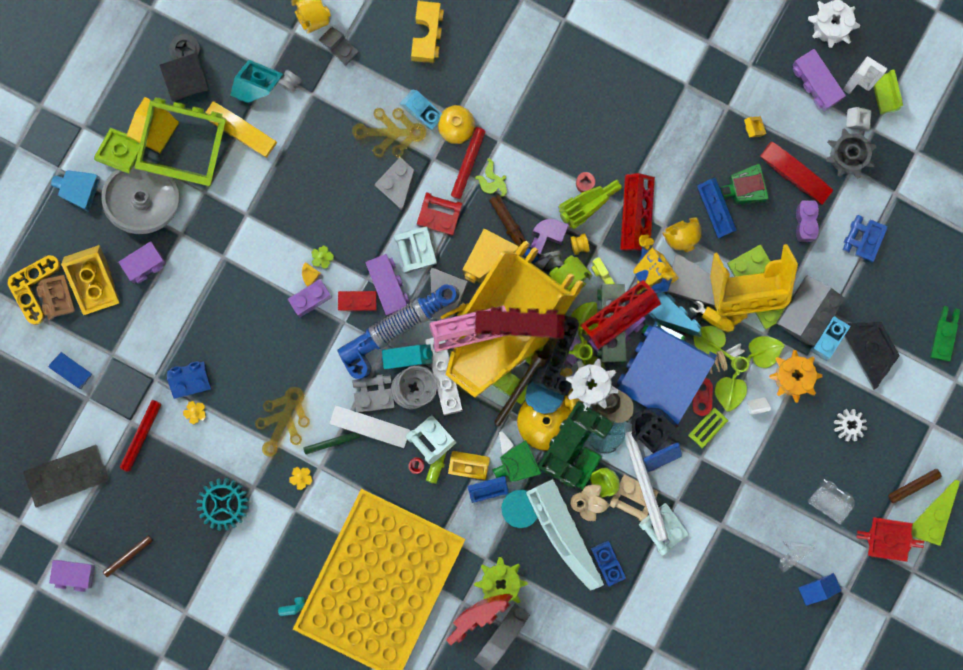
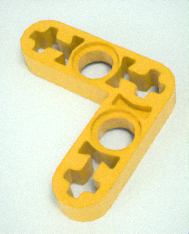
(25, 288)

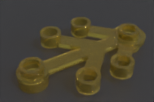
(392, 132)
(284, 419)

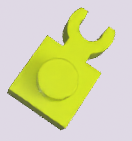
(600, 270)

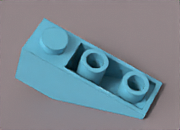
(673, 317)

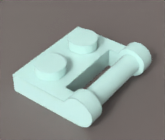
(421, 246)
(435, 434)
(673, 527)

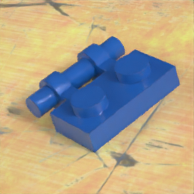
(870, 241)

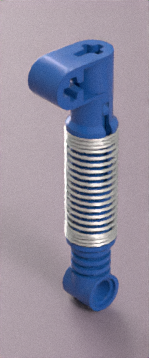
(392, 328)

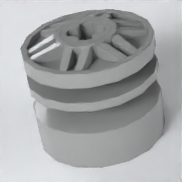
(423, 383)

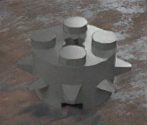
(861, 153)

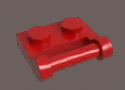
(439, 220)

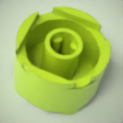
(571, 266)

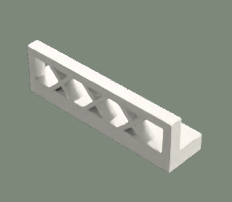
(866, 75)

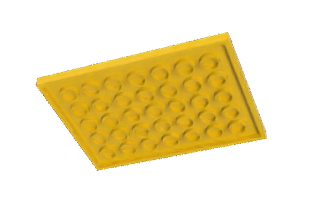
(379, 583)

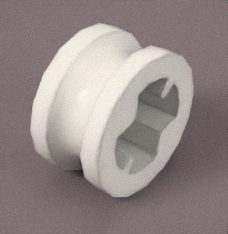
(735, 351)

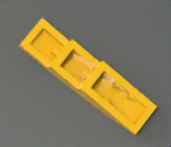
(243, 131)

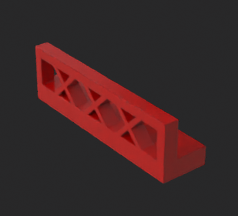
(634, 211)
(623, 315)

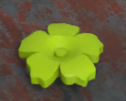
(322, 257)

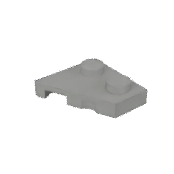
(396, 182)

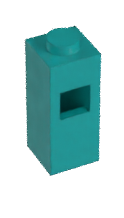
(407, 356)

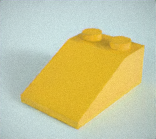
(90, 279)

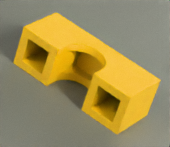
(425, 48)

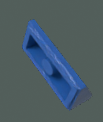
(70, 370)
(662, 457)

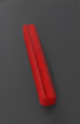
(468, 163)
(140, 435)

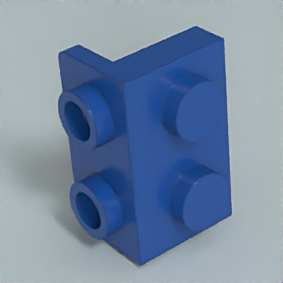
(188, 379)

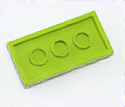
(754, 263)

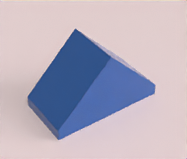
(820, 589)

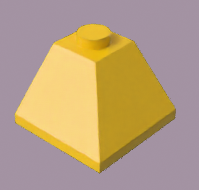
(161, 127)

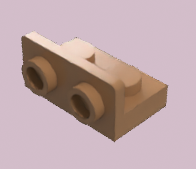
(55, 297)

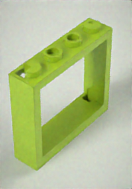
(175, 172)

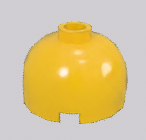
(456, 124)
(683, 235)

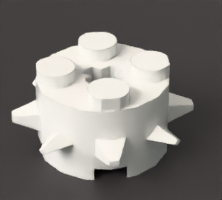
(830, 32)
(586, 374)

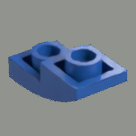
(608, 563)

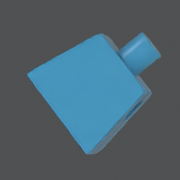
(77, 188)

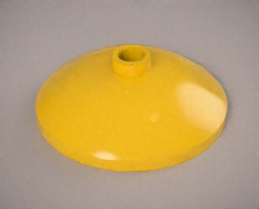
(534, 430)

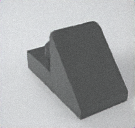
(338, 45)

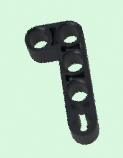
(558, 354)

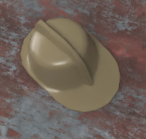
(618, 407)

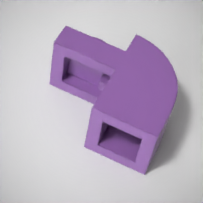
(548, 230)

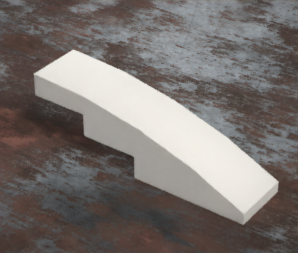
(369, 426)

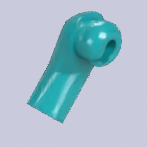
(292, 609)

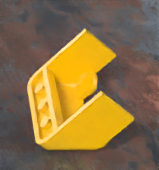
(756, 291)

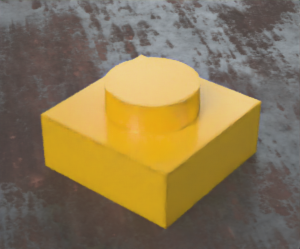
(755, 126)

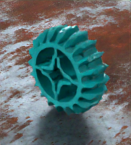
(229, 497)

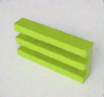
(697, 439)

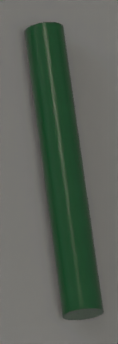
(331, 442)

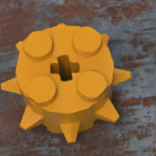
(787, 383)

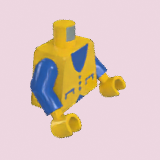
(653, 268)

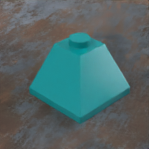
(254, 81)

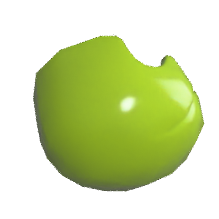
(608, 480)

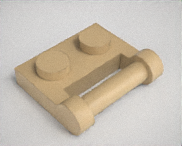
(631, 489)

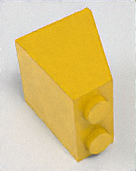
(485, 255)

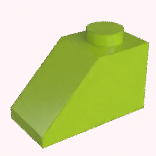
(508, 384)

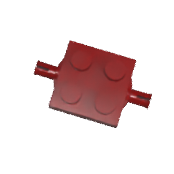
(890, 539)

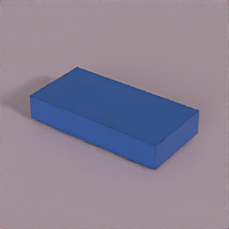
(488, 489)

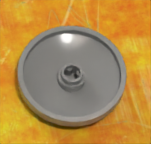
(140, 200)

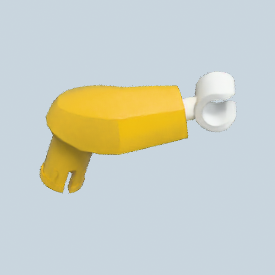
(724, 323)

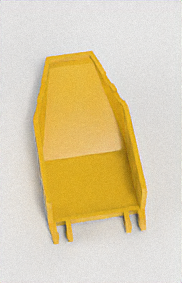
(511, 284)

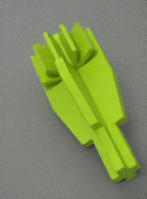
(584, 205)

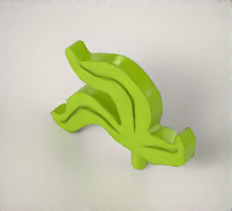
(492, 187)

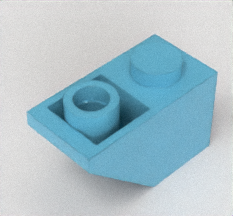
(421, 109)
(830, 338)

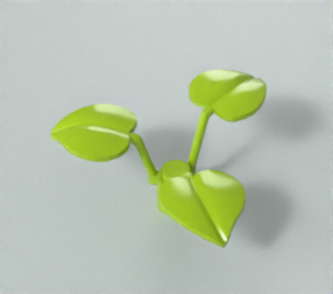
(582, 350)
(764, 352)

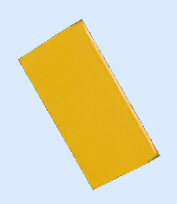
(469, 465)

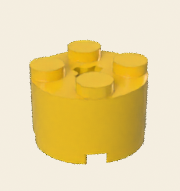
(311, 14)

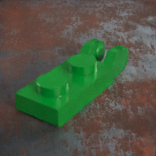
(945, 335)

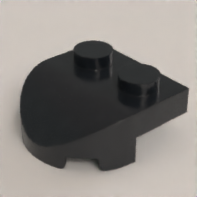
(652, 427)

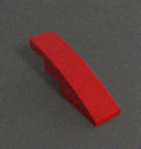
(796, 173)

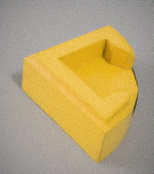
(309, 274)

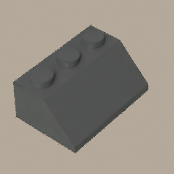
(810, 310)

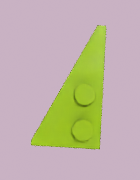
(933, 521)

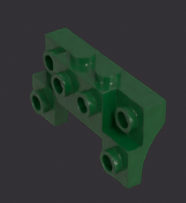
(569, 442)

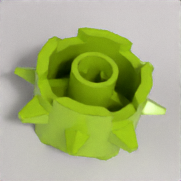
(501, 571)

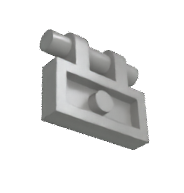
(373, 400)

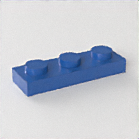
(716, 208)

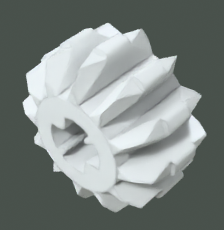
(850, 417)

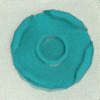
(518, 509)

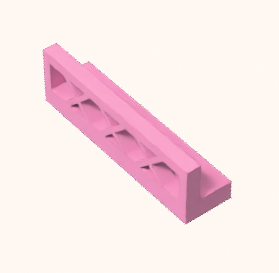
(455, 327)

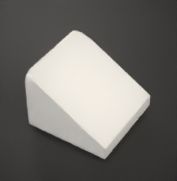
(858, 118)
(758, 406)
(505, 443)

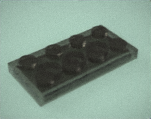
(66, 476)

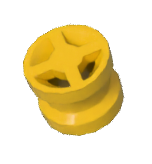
(579, 244)

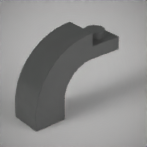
(502, 637)

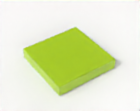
(118, 151)

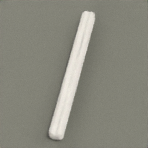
(646, 487)

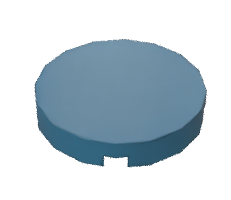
(542, 399)

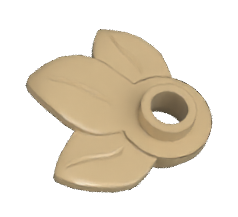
(592, 502)

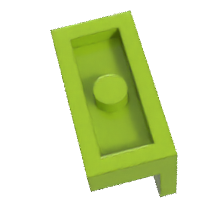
(888, 93)

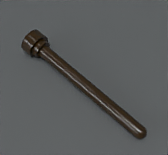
(537, 360)

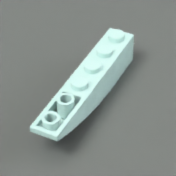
(563, 532)

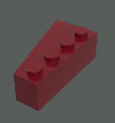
(520, 323)

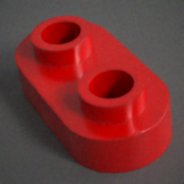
(703, 397)

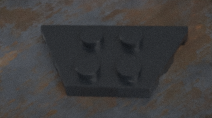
(872, 350)

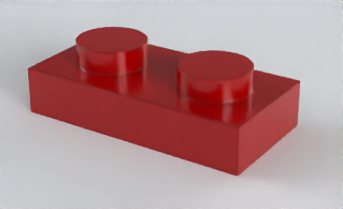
(357, 300)

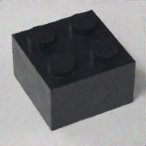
(184, 76)

